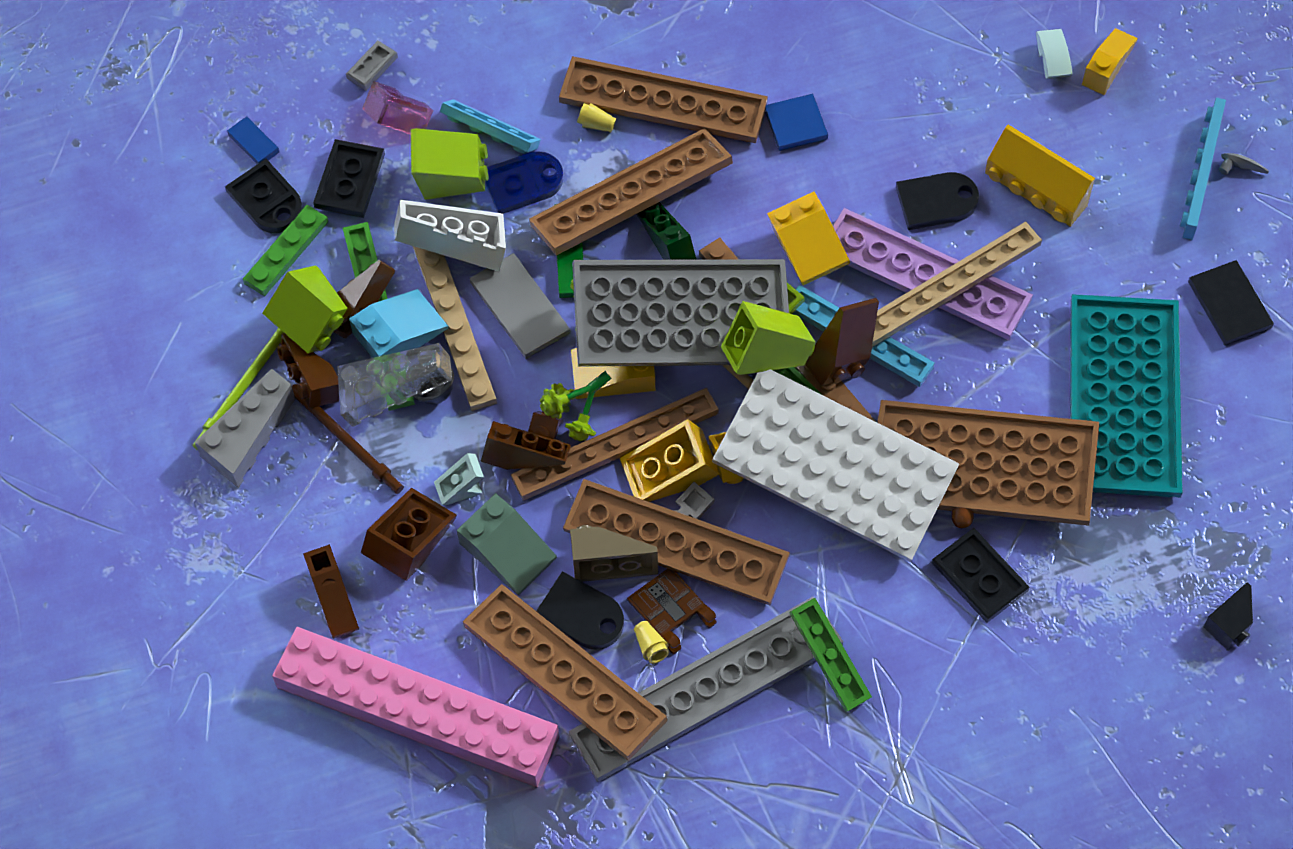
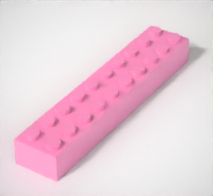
(416, 706)

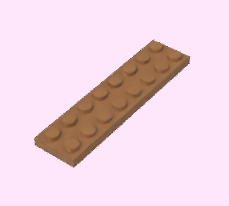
(664, 99)
(630, 191)
(684, 542)
(565, 672)

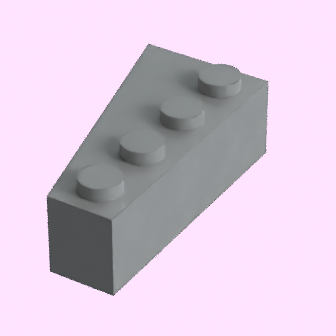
(246, 427)

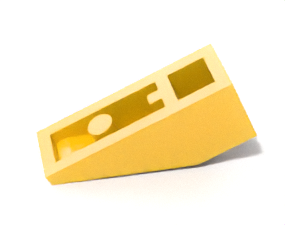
(1108, 61)

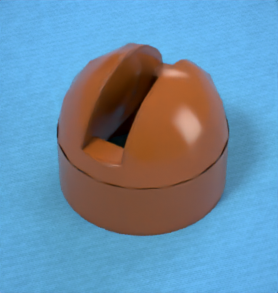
(962, 517)

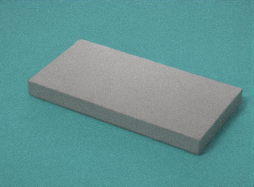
(520, 306)

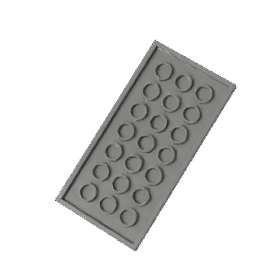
(667, 308)

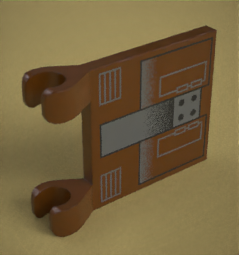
(669, 603)

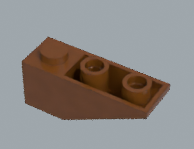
(363, 292)
(312, 374)
(518, 449)
(331, 591)

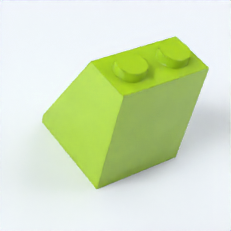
(447, 163)
(306, 308)
(766, 340)

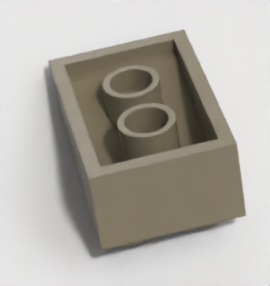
(609, 555)

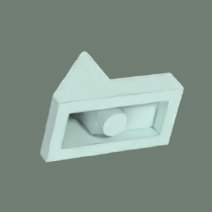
(460, 480)

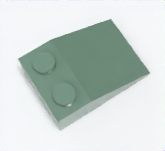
(505, 544)

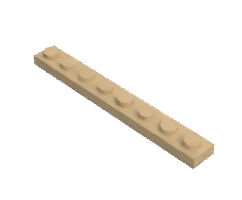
(954, 281)
(459, 334)

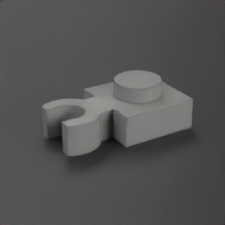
(694, 501)

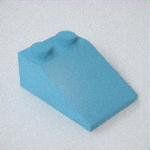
(397, 324)

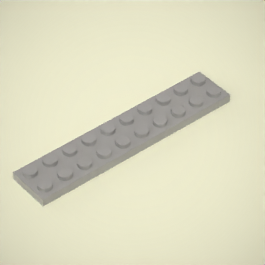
(708, 688)

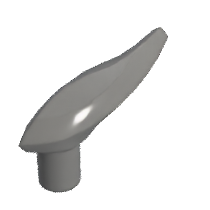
(1240, 161)

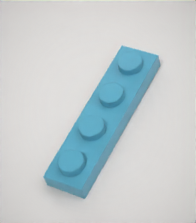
(484, 123)

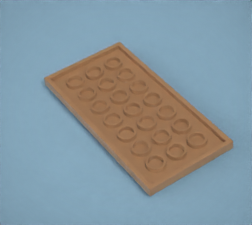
(1005, 459)

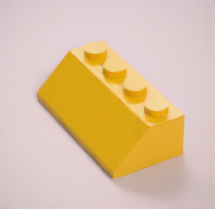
(1039, 176)

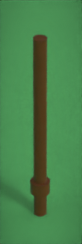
(379, 470)

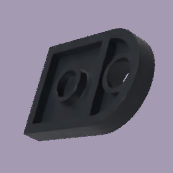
(264, 196)
(936, 200)
(581, 611)

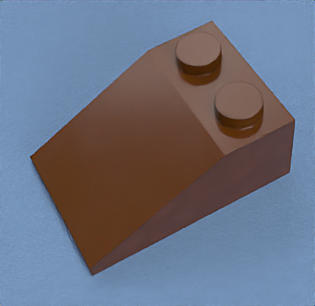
(845, 343)
(407, 533)

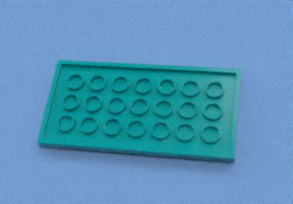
(1130, 384)

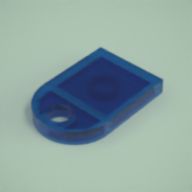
(522, 181)

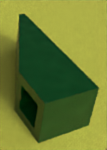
(667, 233)

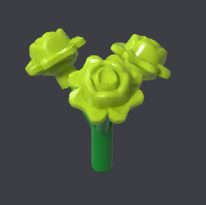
(558, 399)

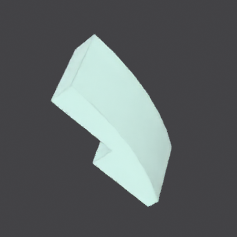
(1055, 53)

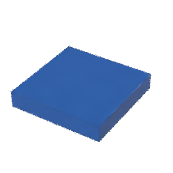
(796, 122)

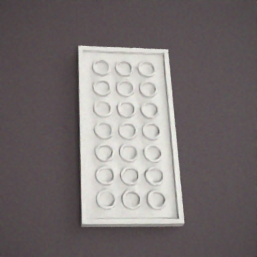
(836, 463)

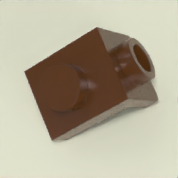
(544, 425)

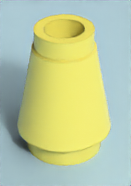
(595, 118)
(652, 645)

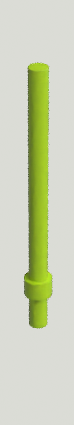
(245, 381)

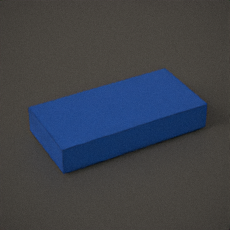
(252, 141)

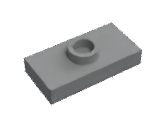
(371, 65)

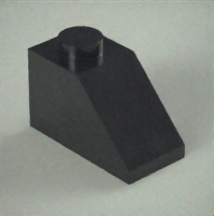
(1232, 619)

